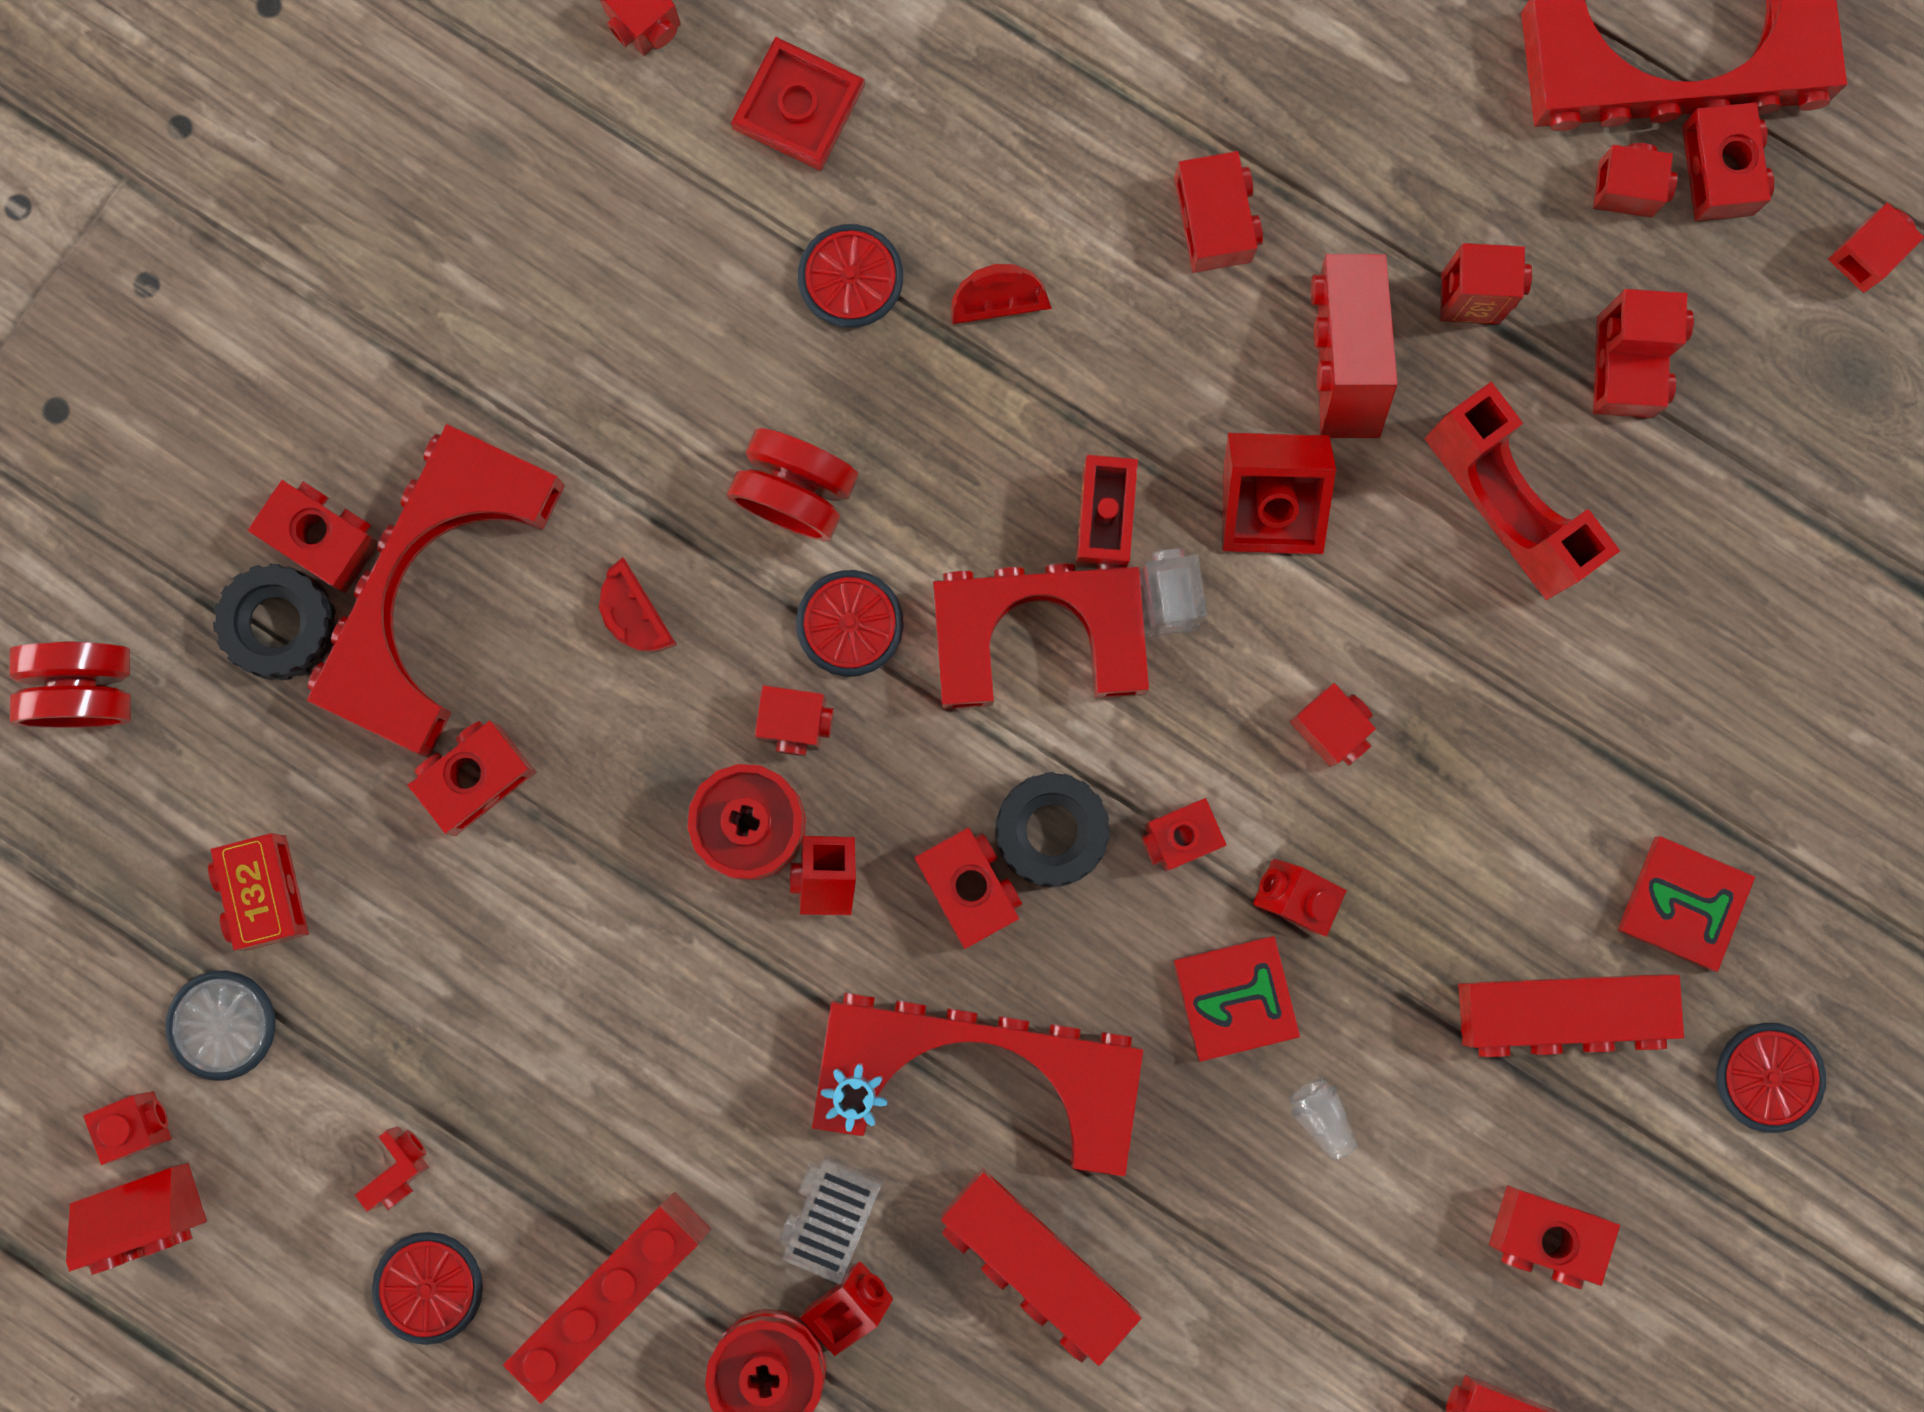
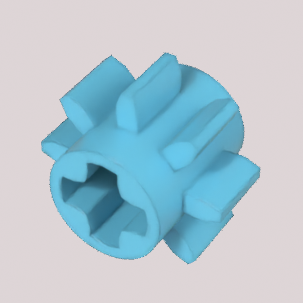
(856, 1082)

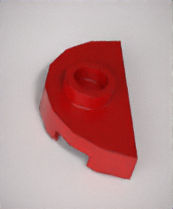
(998, 292)
(630, 612)

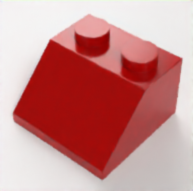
(1277, 493)

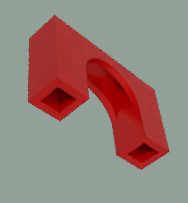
(1477, 454)
(1101, 599)
(607, 1298)

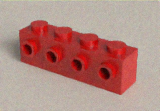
(1571, 1011)
(1040, 1267)

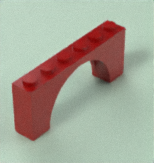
(1584, 81)
(458, 486)
(1091, 1076)

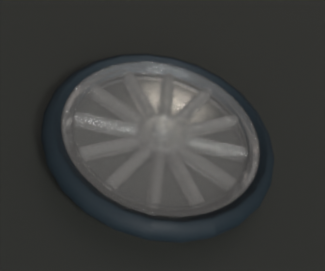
(220, 1025)

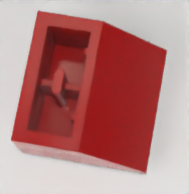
(136, 1215)

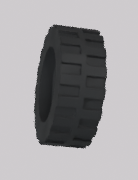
(235, 616)
(1090, 819)

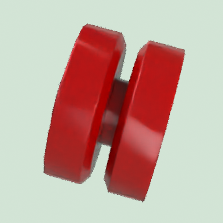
(793, 484)
(69, 685)
(717, 814)
(771, 1340)

